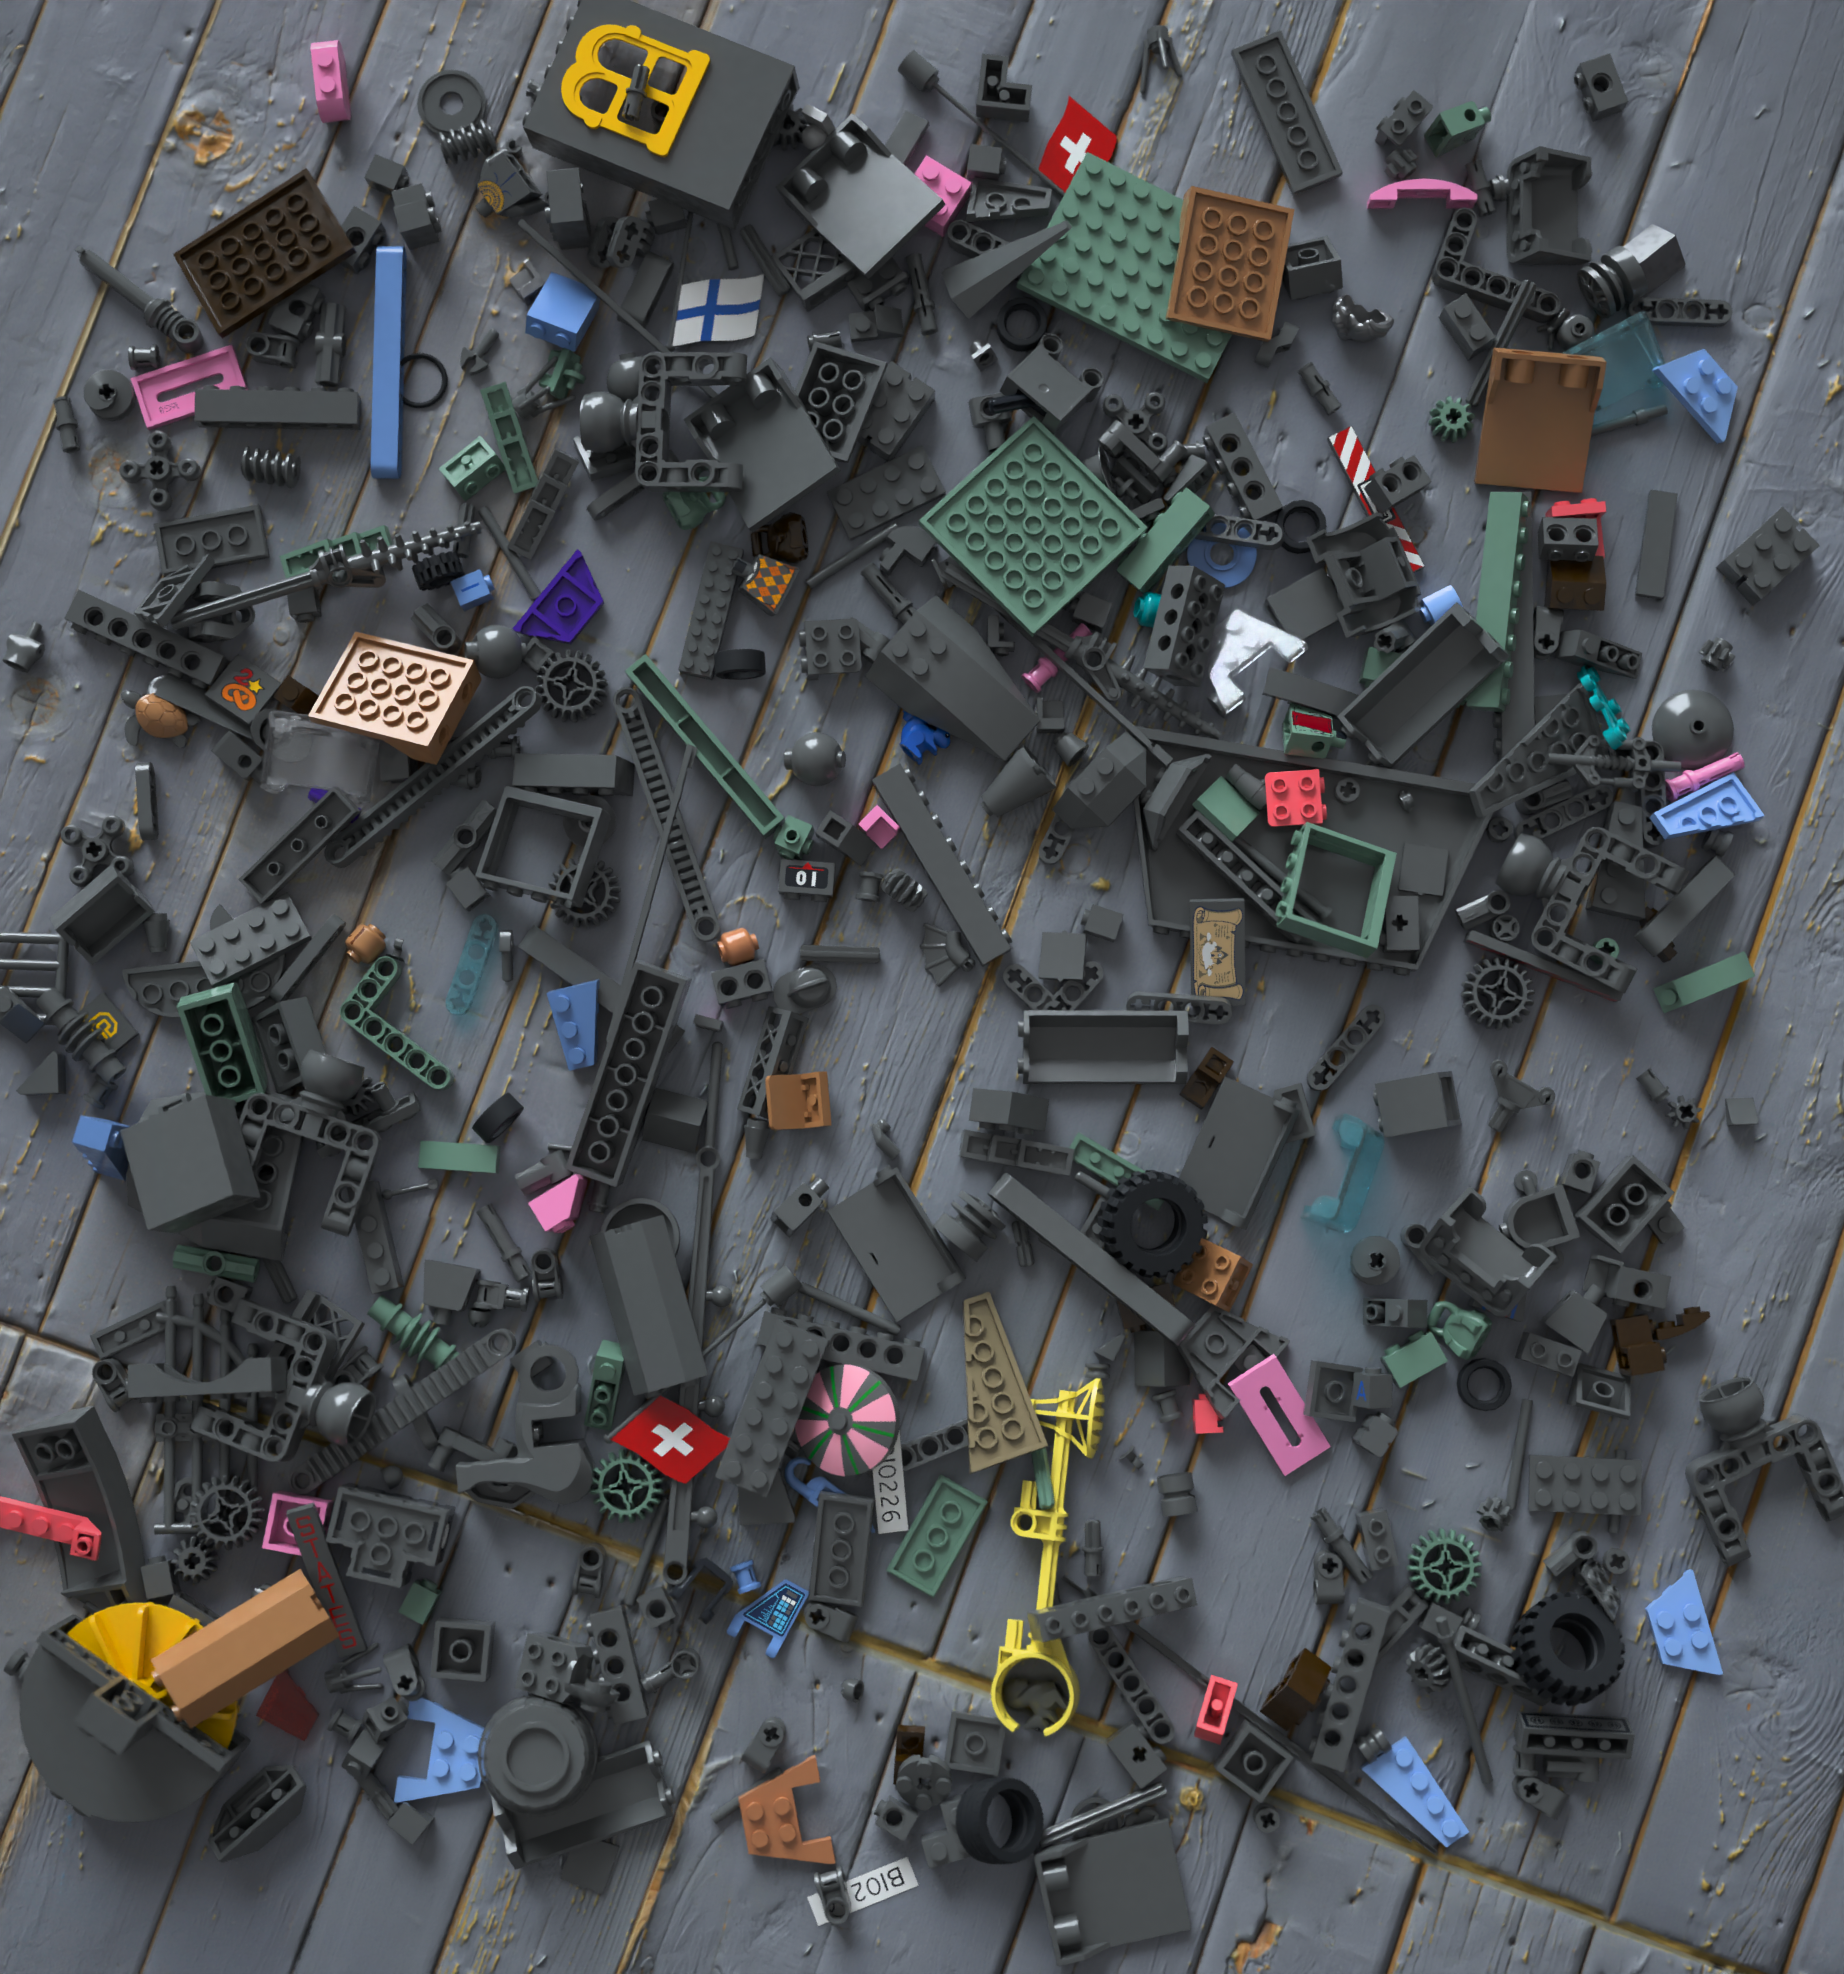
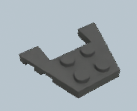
(1216, 1345)

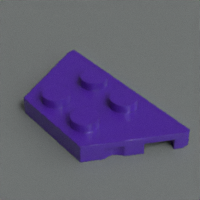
(564, 604)

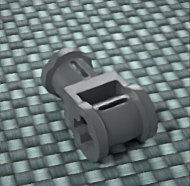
(498, 1296)

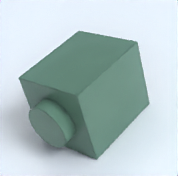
(420, 1600)

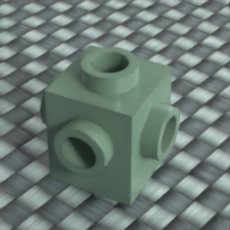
(793, 838)

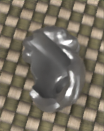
(1357, 323)

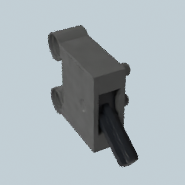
(1046, 388)

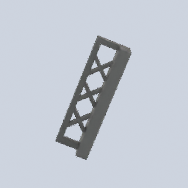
(780, 1061)

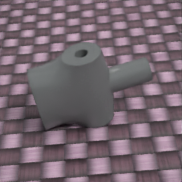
(24, 650)

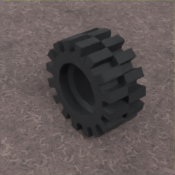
(437, 570)

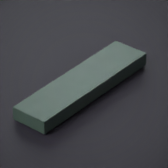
(1105, 1163)

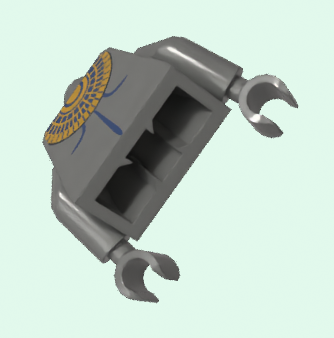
(507, 186)

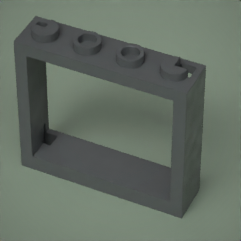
(500, 832)

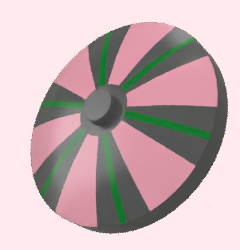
(848, 1420)

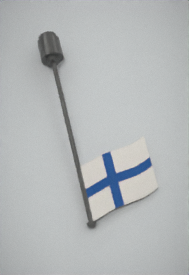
(713, 307)

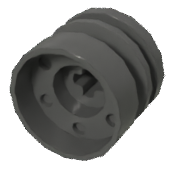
(1612, 281)
(969, 1225)

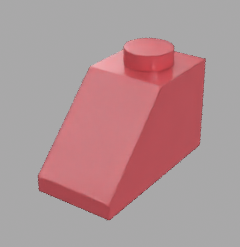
(1215, 1709)

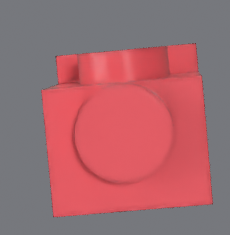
(1204, 1416)

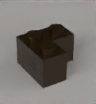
(1635, 1347)
(1297, 1691)

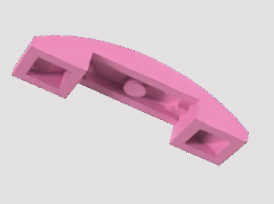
(1456, 195)

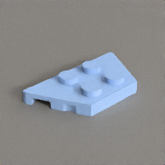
(1702, 390)
(1683, 1628)

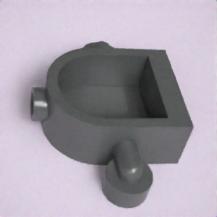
(1539, 1217)

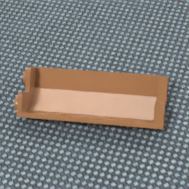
(243, 1649)

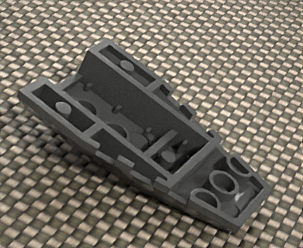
(953, 681)

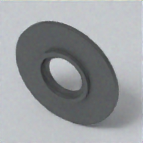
(451, 82)

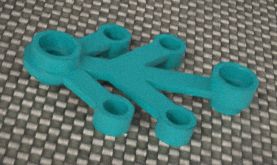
(1617, 730)

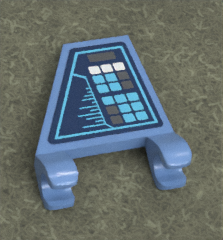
(772, 1613)

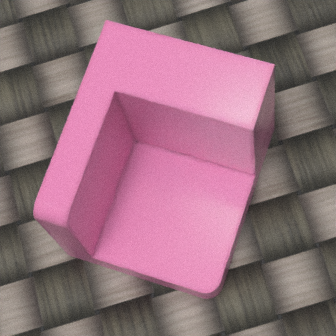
(879, 827)

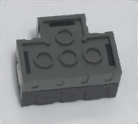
(388, 1532)

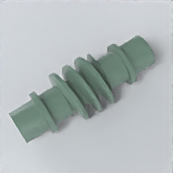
(412, 1333)

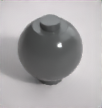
(624, 377)
(496, 651)
(815, 759)

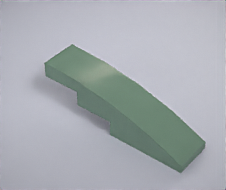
(509, 437)
(301, 559)

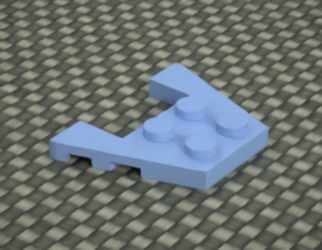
(452, 1756)

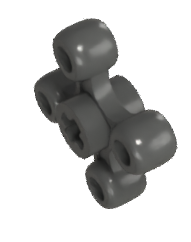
(1142, 417)
(158, 460)
(88, 845)

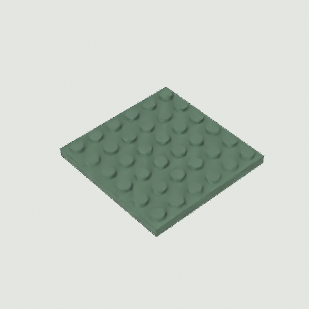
(1032, 526)

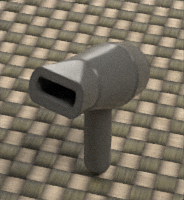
(1249, 786)

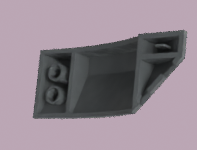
(82, 1476)

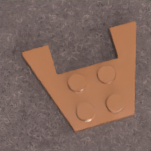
(773, 1822)

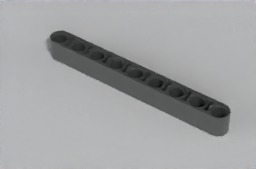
(1091, 1260)

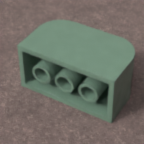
(223, 1042)

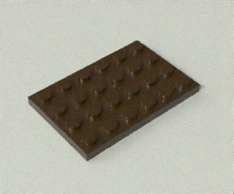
(264, 253)

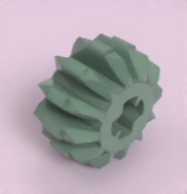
(1458, 412)

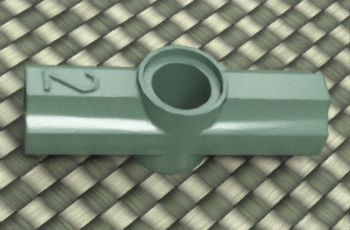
(200, 1260)

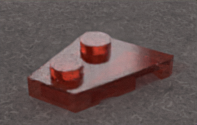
(288, 1707)

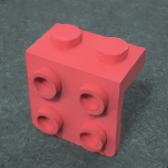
(1586, 509)
(1295, 798)

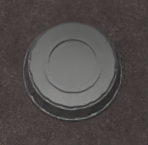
(537, 1755)

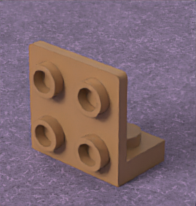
(1214, 1275)

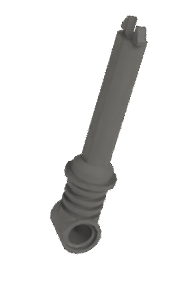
(156, 312)

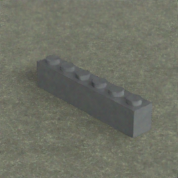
(277, 408)

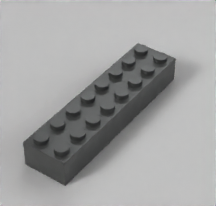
(628, 1073)

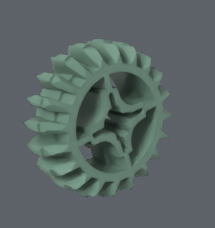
(629, 1498)
(1446, 1578)

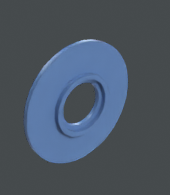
(1230, 574)

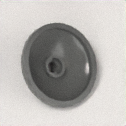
(1680, 741)
(639, 1210)

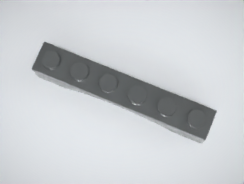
(253, 1375)

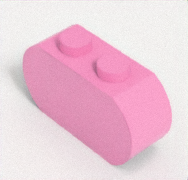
(330, 81)

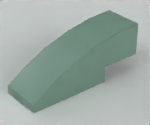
(459, 1156)

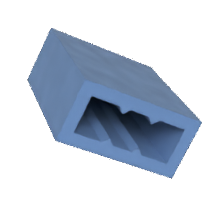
(562, 312)

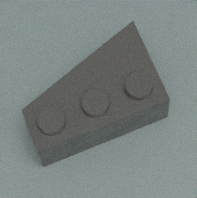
(567, 212)

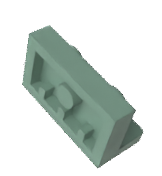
(472, 468)

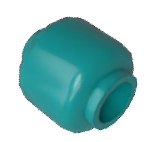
(1146, 608)

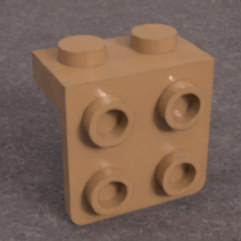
(798, 1101)

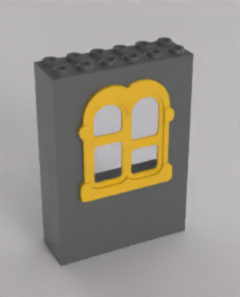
(715, 124)

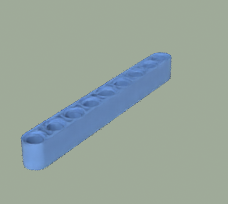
(387, 354)

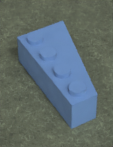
(102, 1146)

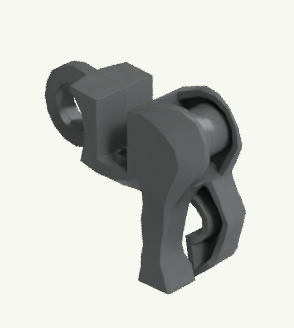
(552, 1469)

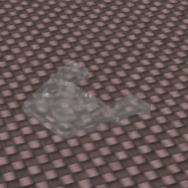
(1237, 644)

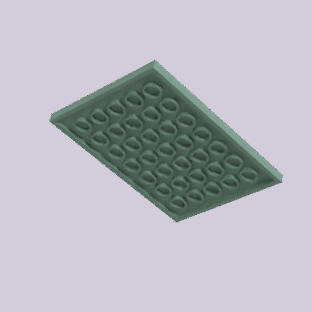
(1121, 266)

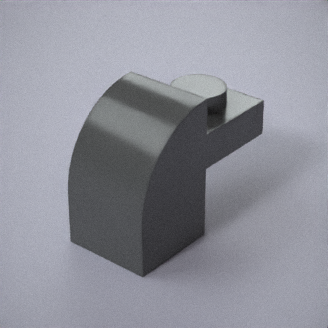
(907, 541)

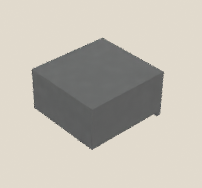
(189, 1162)

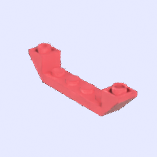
(52, 1525)

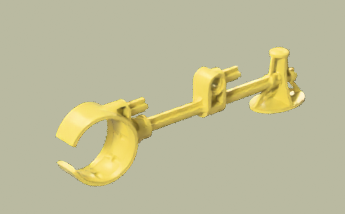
(1049, 1527)

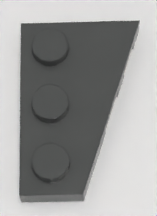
(1006, 200)

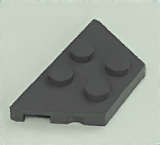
(171, 593)

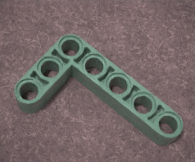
(389, 1032)

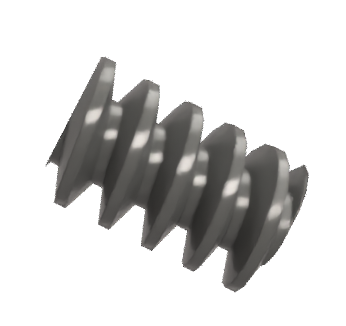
(467, 142)
(270, 468)

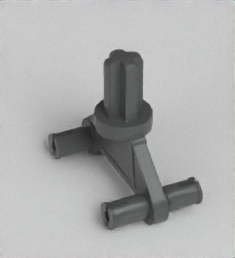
(1514, 1095)

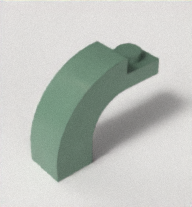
(1704, 982)

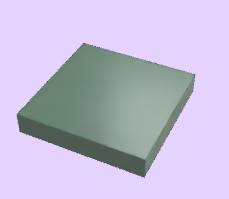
(1226, 808)

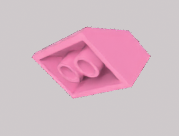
(560, 1205)

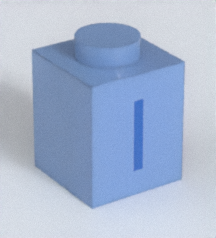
(473, 589)

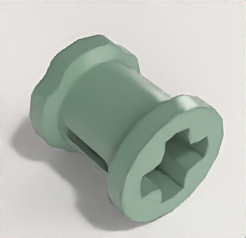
(1606, 943)

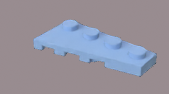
(1710, 808)
(1415, 1789)

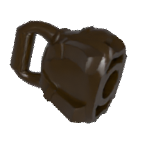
(785, 539)

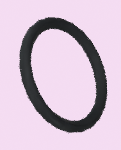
(444, 379)

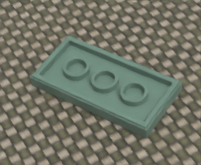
(937, 1535)

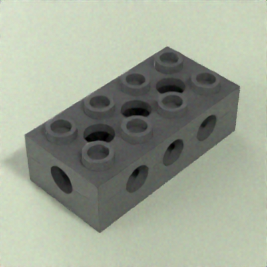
(1184, 626)

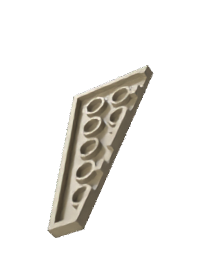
(998, 1404)

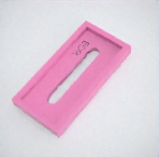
(152, 384)
(1247, 1390)

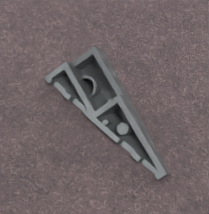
(983, 277)

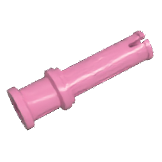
(1045, 668)
(1692, 780)

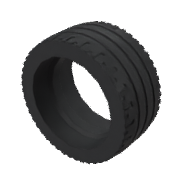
(1026, 1820)

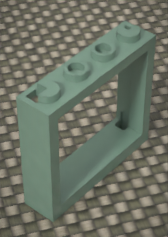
(1352, 848)

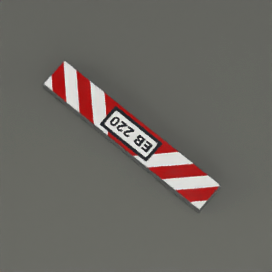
(1358, 470)

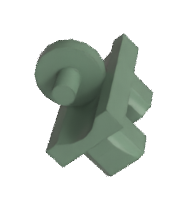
(565, 373)

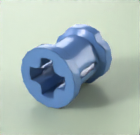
(745, 1576)

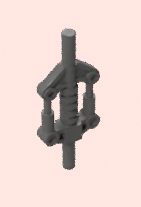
(1638, 764)

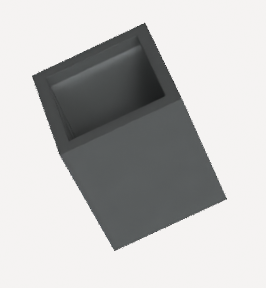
(1417, 1104)

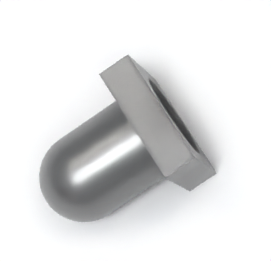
(982, 354)

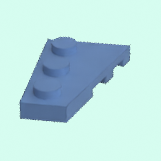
(576, 1021)

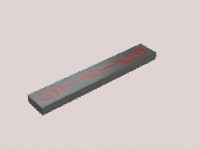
(326, 1578)

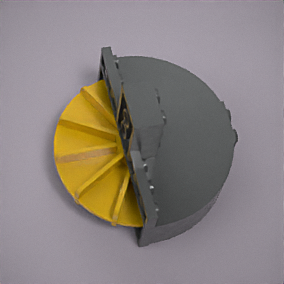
(108, 1729)

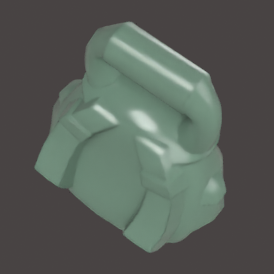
(691, 507)
(1463, 1330)

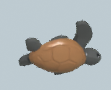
(156, 716)

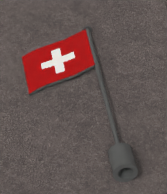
(1067, 147)
(671, 1434)

